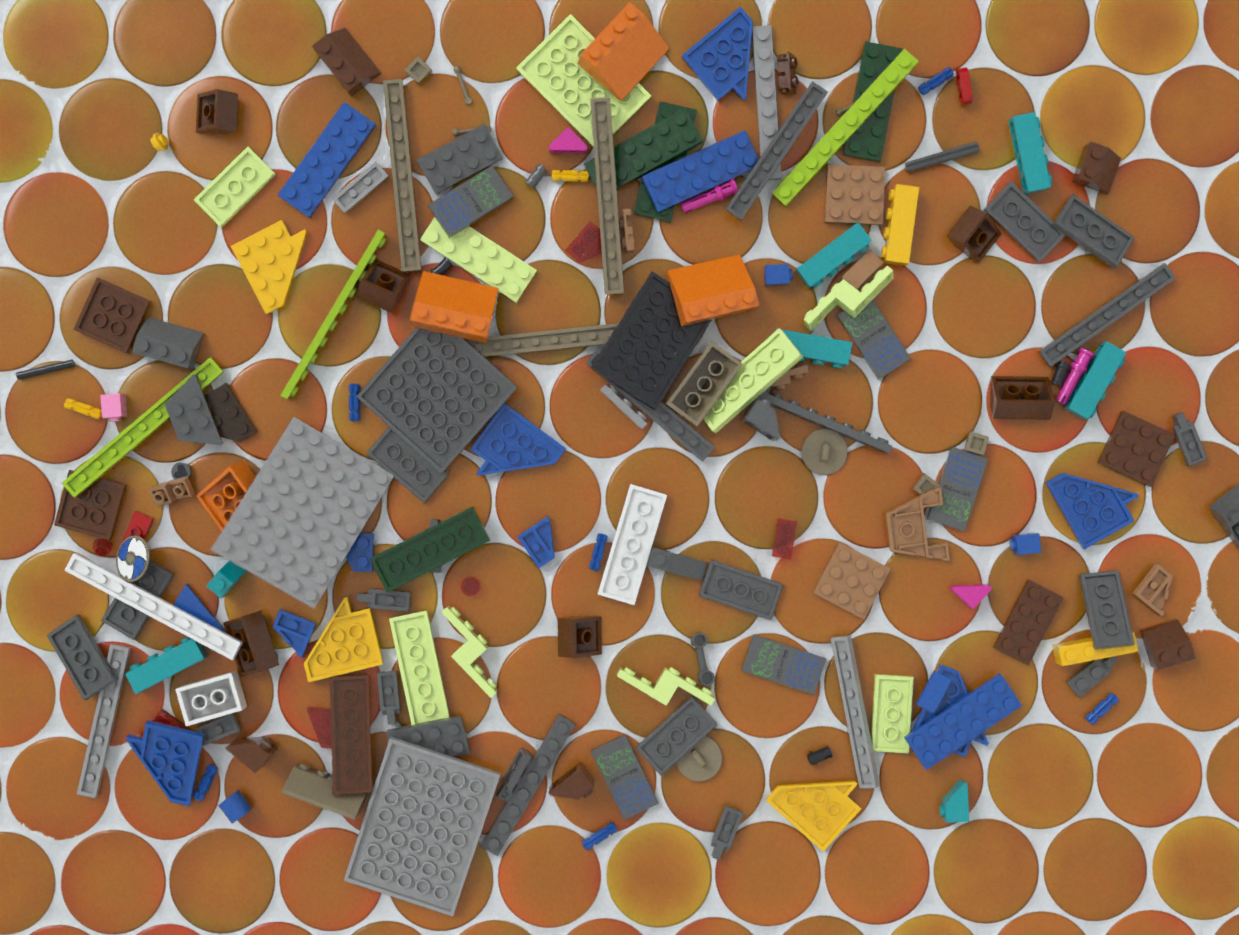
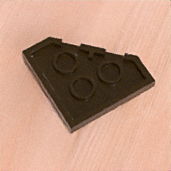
(229, 414)

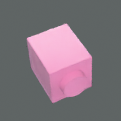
(113, 406)

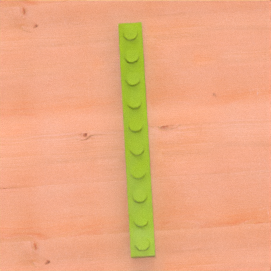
(845, 127)
(330, 322)
(134, 434)

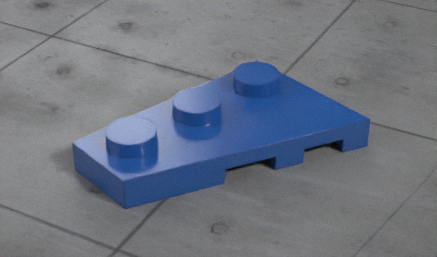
(193, 605)

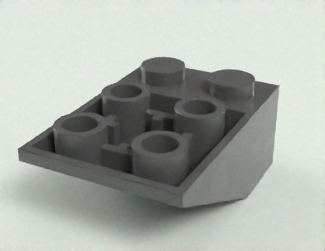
(1227, 513)

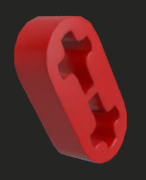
(964, 86)

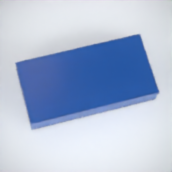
(933, 691)

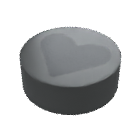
(181, 470)

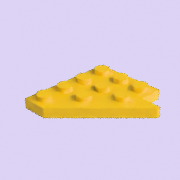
(270, 263)
(345, 645)
(816, 808)

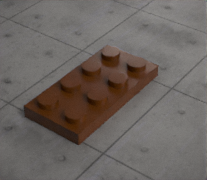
(1028, 622)

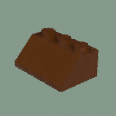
(346, 60)
(1021, 397)
(257, 648)

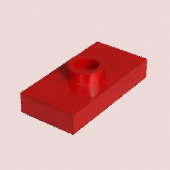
(139, 525)

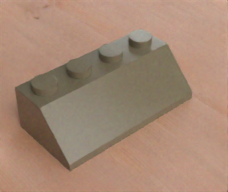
(704, 384)
(317, 789)

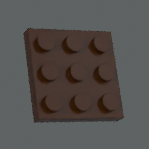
(112, 315)
(1136, 448)
(94, 510)

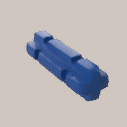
(935, 81)
(354, 402)
(598, 552)
(1102, 708)
(205, 782)
(599, 836)

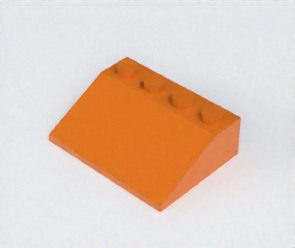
(623, 52)
(712, 290)
(454, 307)
(226, 492)

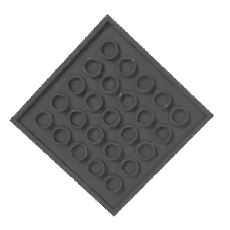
(437, 394)

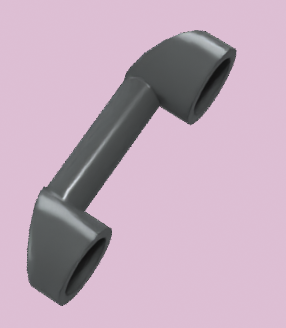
(704, 676)

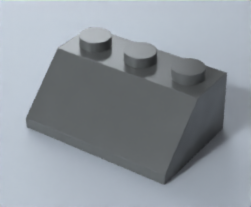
(168, 343)
(763, 419)

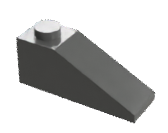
(676, 563)

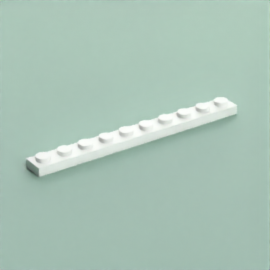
(153, 606)

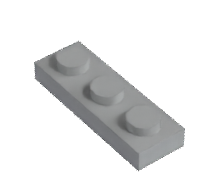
(360, 187)
(624, 405)

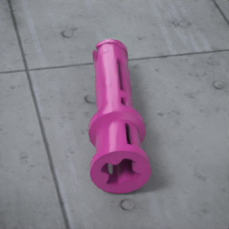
(717, 193)
(1078, 368)

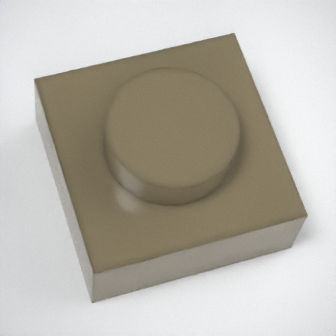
(418, 70)
(976, 443)
(925, 484)

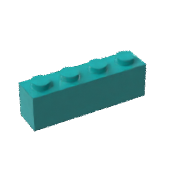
(1029, 153)
(833, 255)
(821, 349)
(1094, 382)
(163, 666)

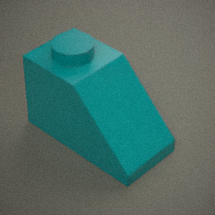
(226, 579)
(955, 803)

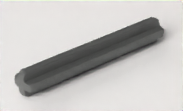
(942, 157)

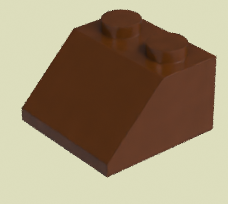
(217, 112)
(1096, 168)
(974, 233)
(383, 285)
(579, 636)
(1167, 644)
(253, 751)
(573, 784)

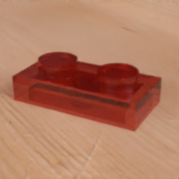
(784, 538)

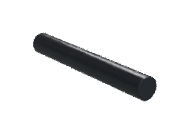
(45, 369)

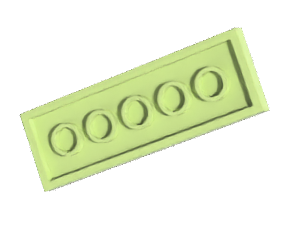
(482, 259)
(756, 374)
(419, 667)

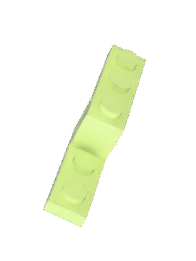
(848, 298)
(470, 651)
(666, 685)

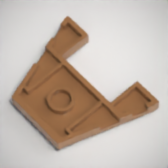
(907, 527)

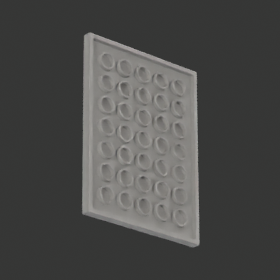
(303, 513)
(422, 826)

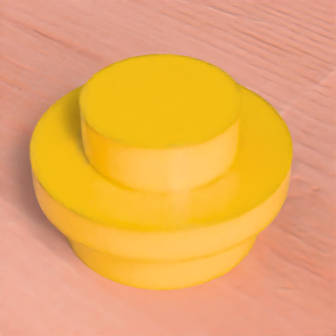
(159, 142)

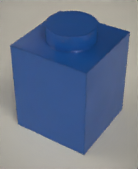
(777, 275)
(1025, 543)

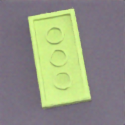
(234, 187)
(891, 712)

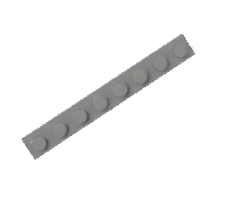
(765, 89)
(855, 711)
(103, 724)

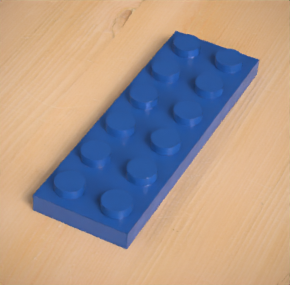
(327, 160)
(700, 171)
(963, 721)

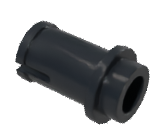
(442, 267)
(1060, 373)
(819, 755)

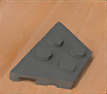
(192, 415)

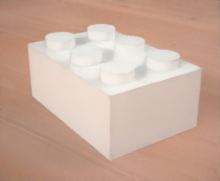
(211, 698)

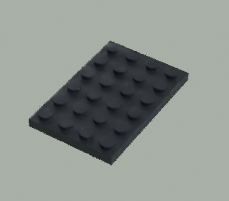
(648, 344)

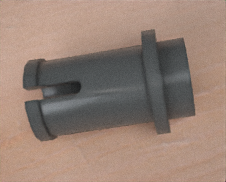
(536, 176)

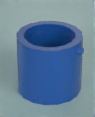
(235, 806)

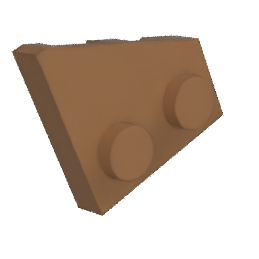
(626, 224)
(1154, 588)

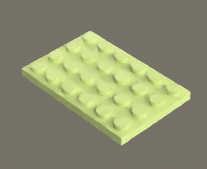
(568, 87)

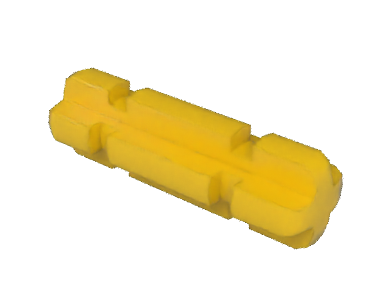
(570, 175)
(83, 408)

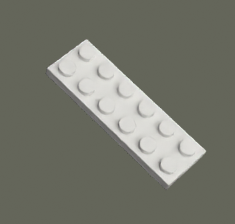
(632, 544)

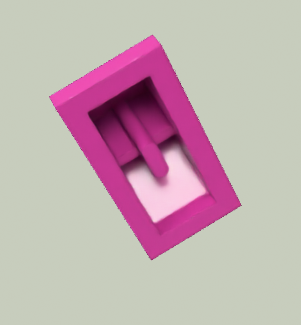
(568, 143)
(971, 594)

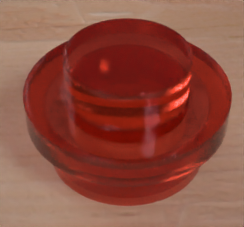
(102, 547)
(470, 586)

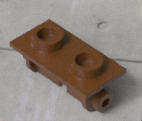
(789, 80)

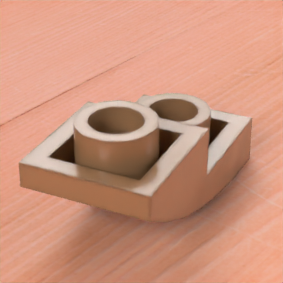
(863, 269)
(784, 380)
(169, 491)

